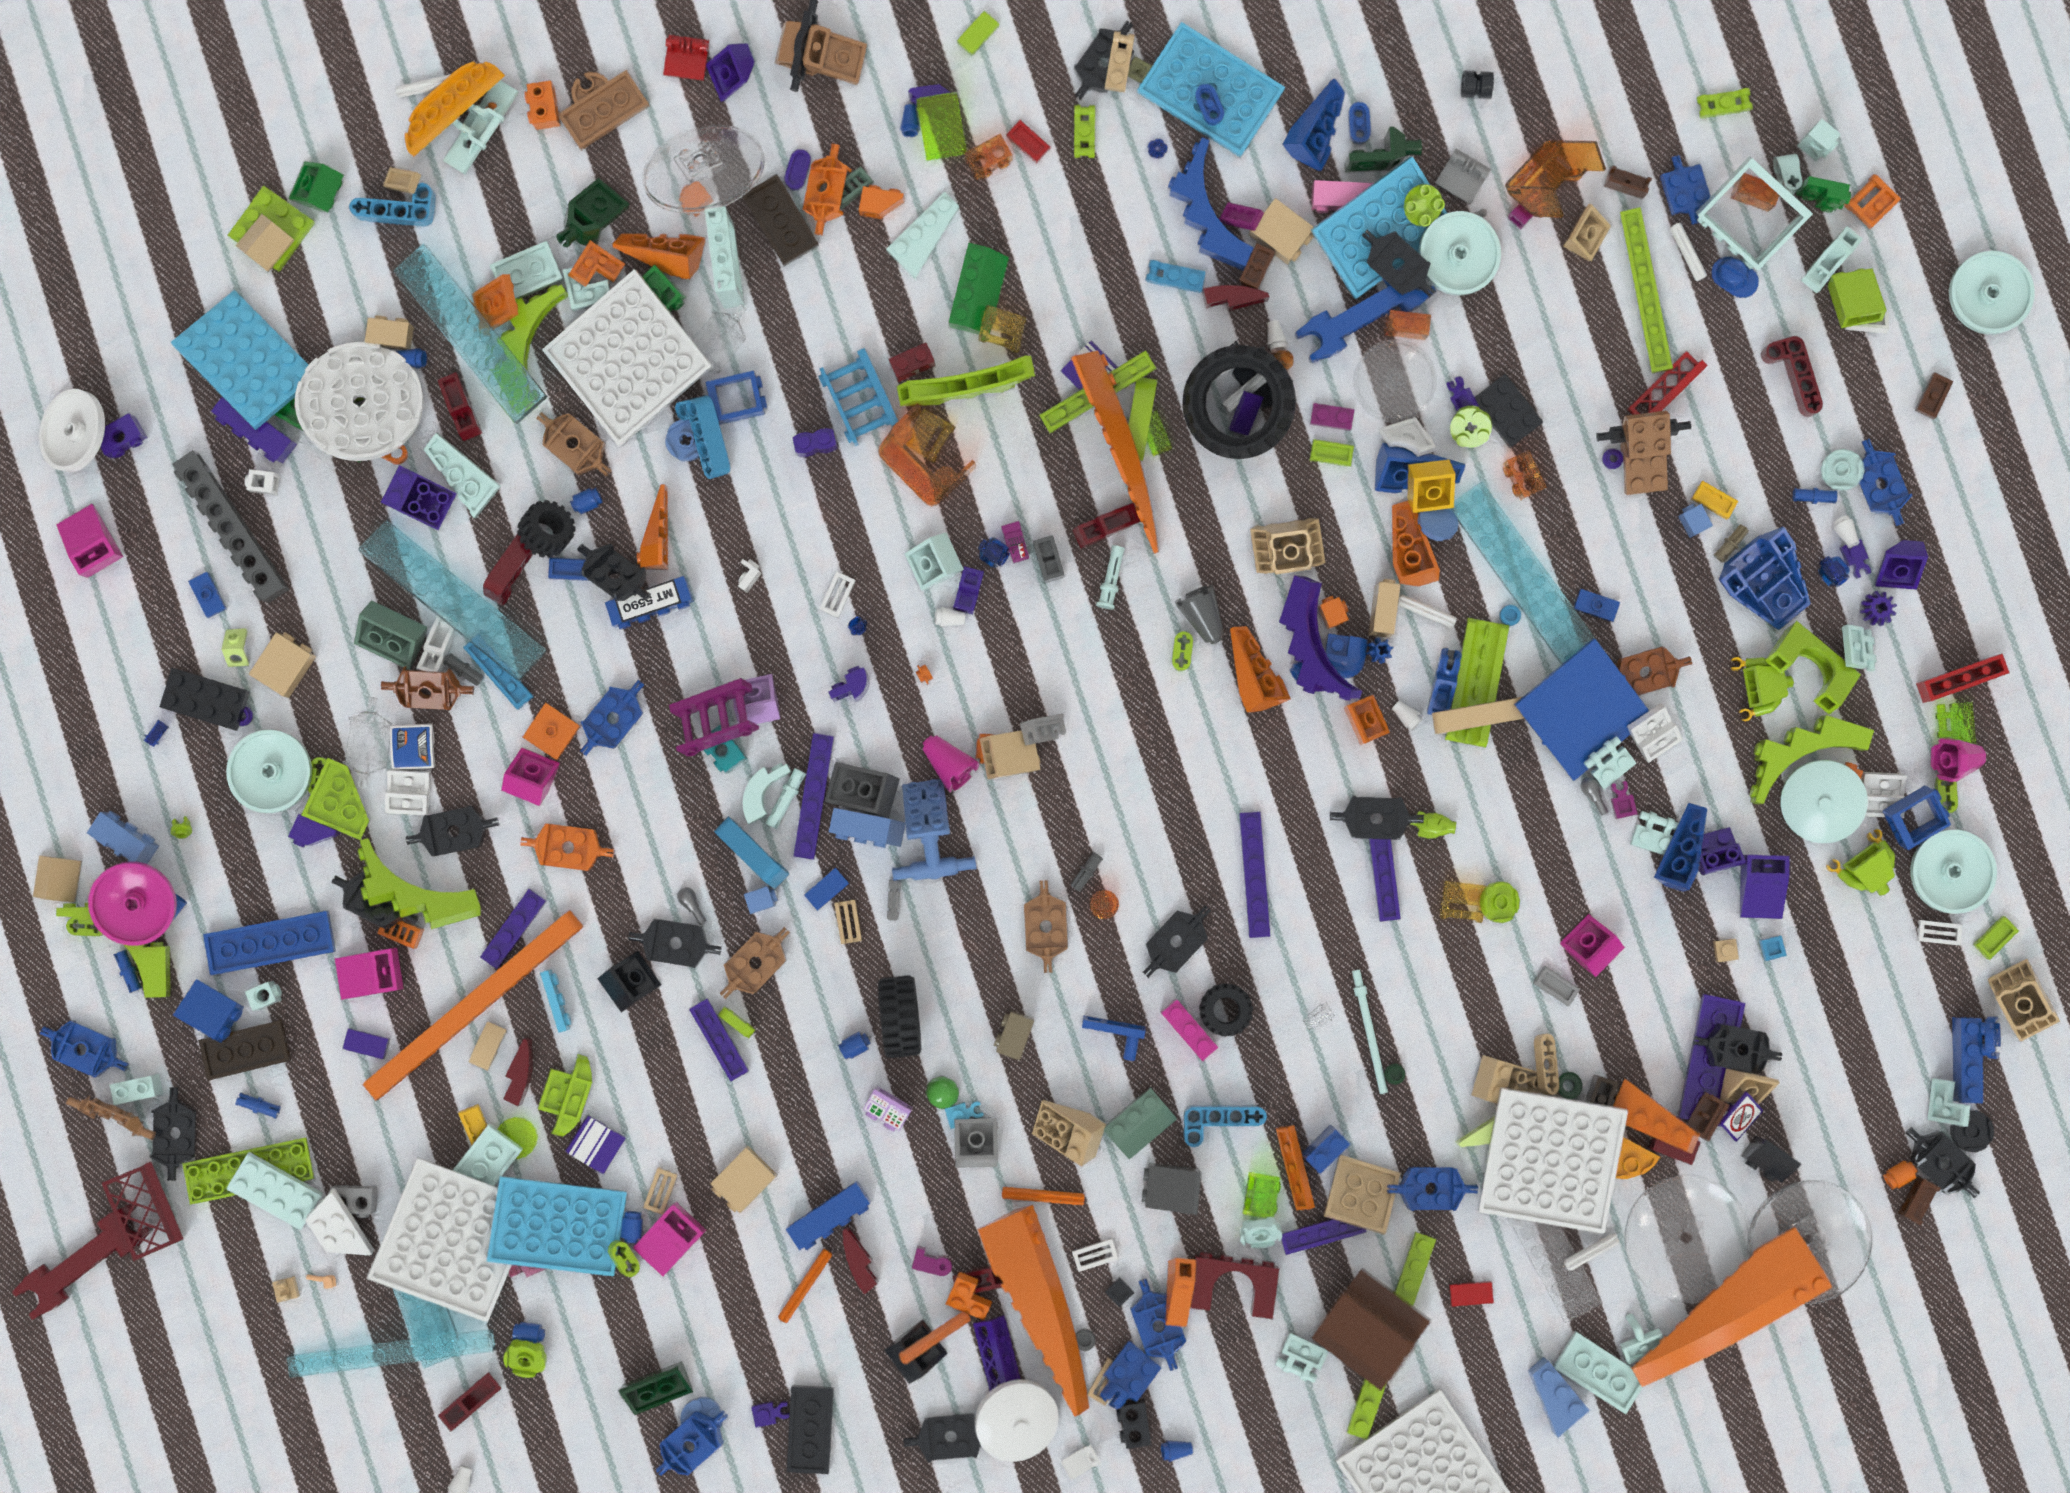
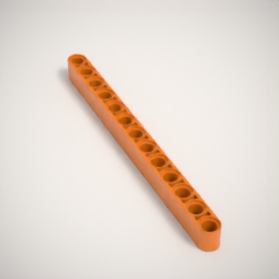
(473, 1005)

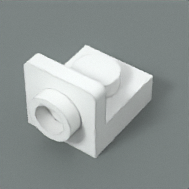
(748, 579)

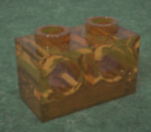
(985, 152)
(1529, 473)

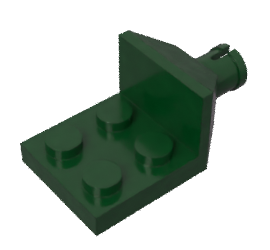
(1384, 159)
(591, 213)

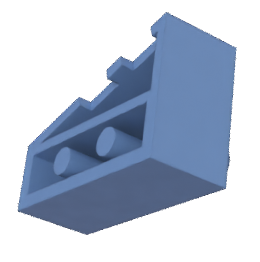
(866, 827)
(122, 838)
(1557, 1397)

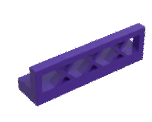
(1001, 1346)

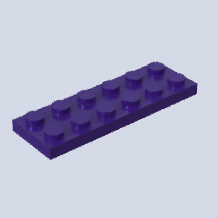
(1701, 1075)

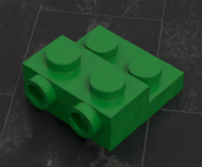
(1828, 194)
(664, 289)

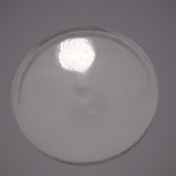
(1395, 380)

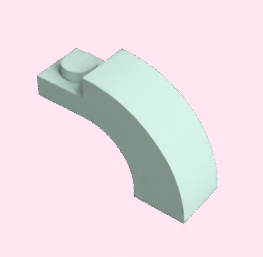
(1831, 259)
(755, 790)

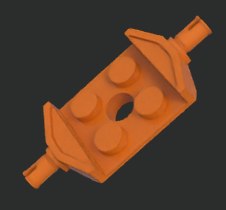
(825, 205)
(552, 839)

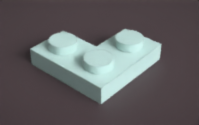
(581, 296)
(1942, 1106)

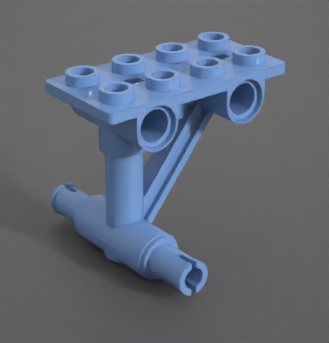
(928, 819)

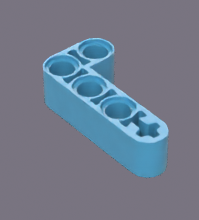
(393, 207)
(706, 434)
(751, 853)
(1224, 1120)

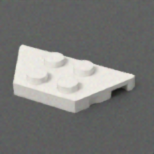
(337, 1227)

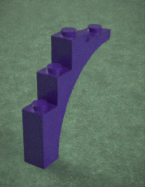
(1306, 645)

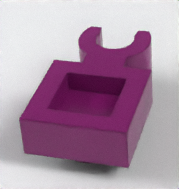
(1623, 804)

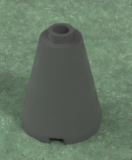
(1203, 613)

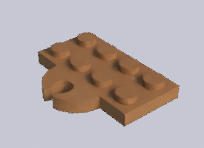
(601, 107)

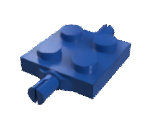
(1685, 189)

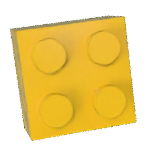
(1431, 486)

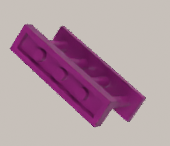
(701, 704)

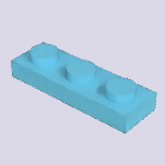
(556, 1000)

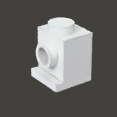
(271, 482)

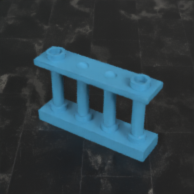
(870, 381)

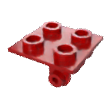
(686, 57)

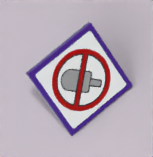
(1740, 1116)

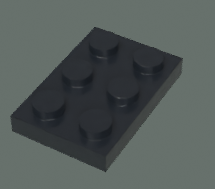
(1508, 410)

